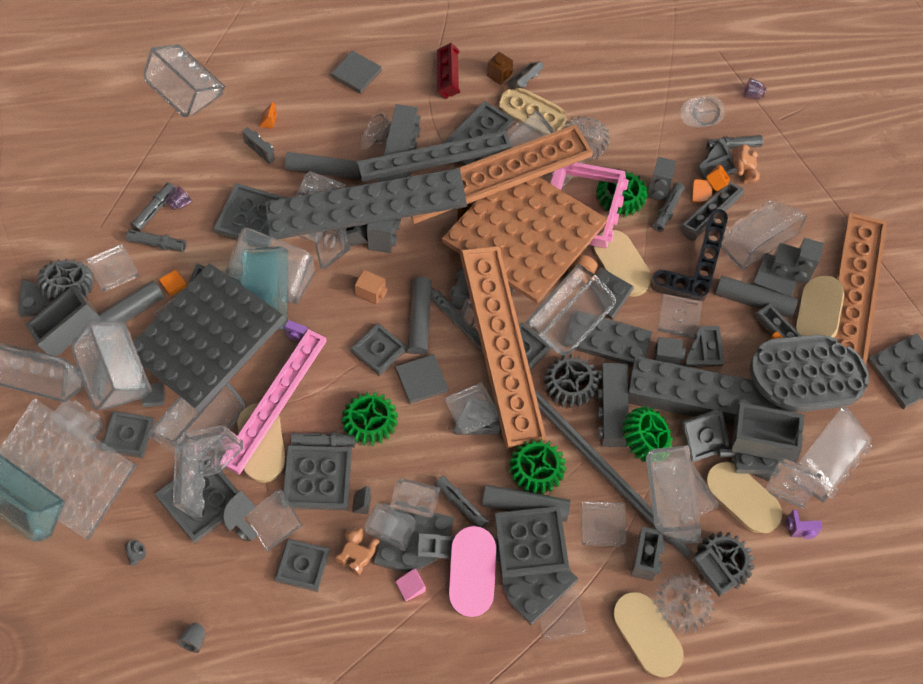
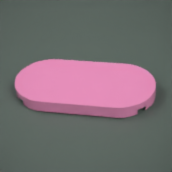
(472, 571)

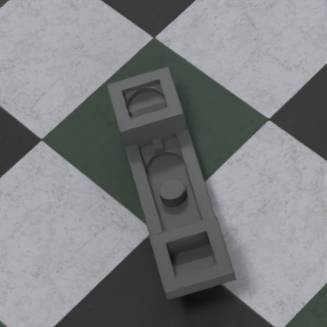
(440, 546)

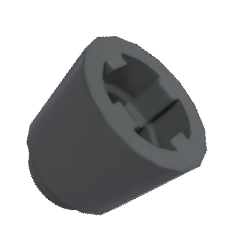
(192, 638)

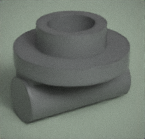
(135, 552)

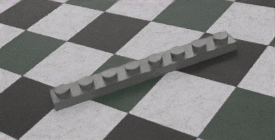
(433, 156)

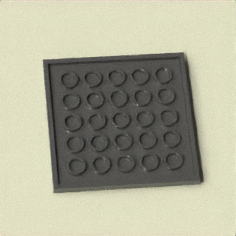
(206, 336)

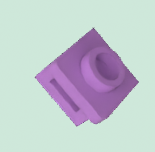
(803, 529)

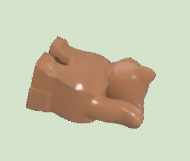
(746, 163)
(356, 553)

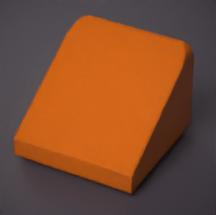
(269, 116)
(718, 178)
(701, 191)

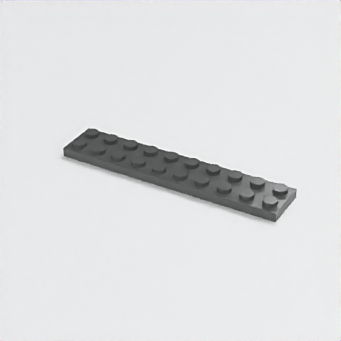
(365, 204)

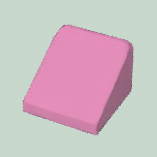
(411, 585)

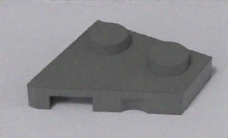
(706, 348)

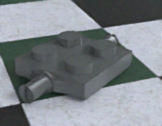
(748, 463)

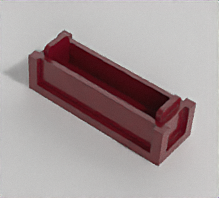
(448, 71)

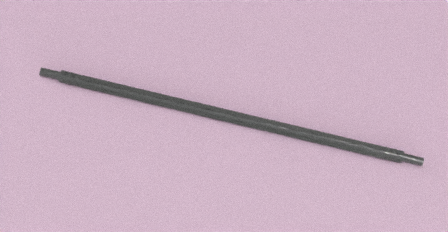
(567, 430)

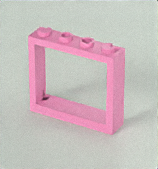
(601, 174)

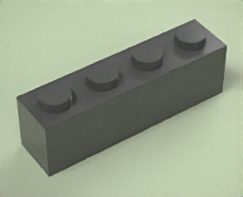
(614, 403)

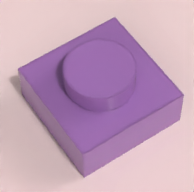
(295, 331)

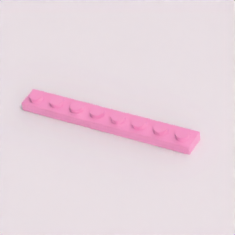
(276, 398)

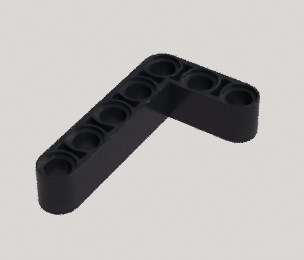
(703, 264)

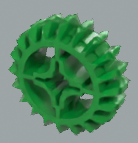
(630, 203)
(354, 413)
(645, 432)
(524, 457)

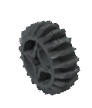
(61, 275)
(567, 389)
(736, 548)

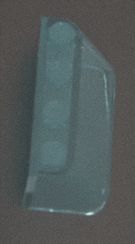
(267, 276)
(27, 502)

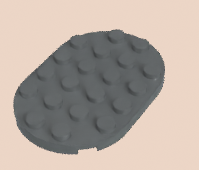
(808, 373)

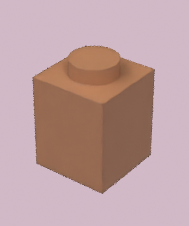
(370, 287)

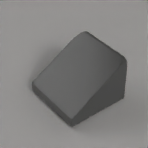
(156, 396)
(362, 501)

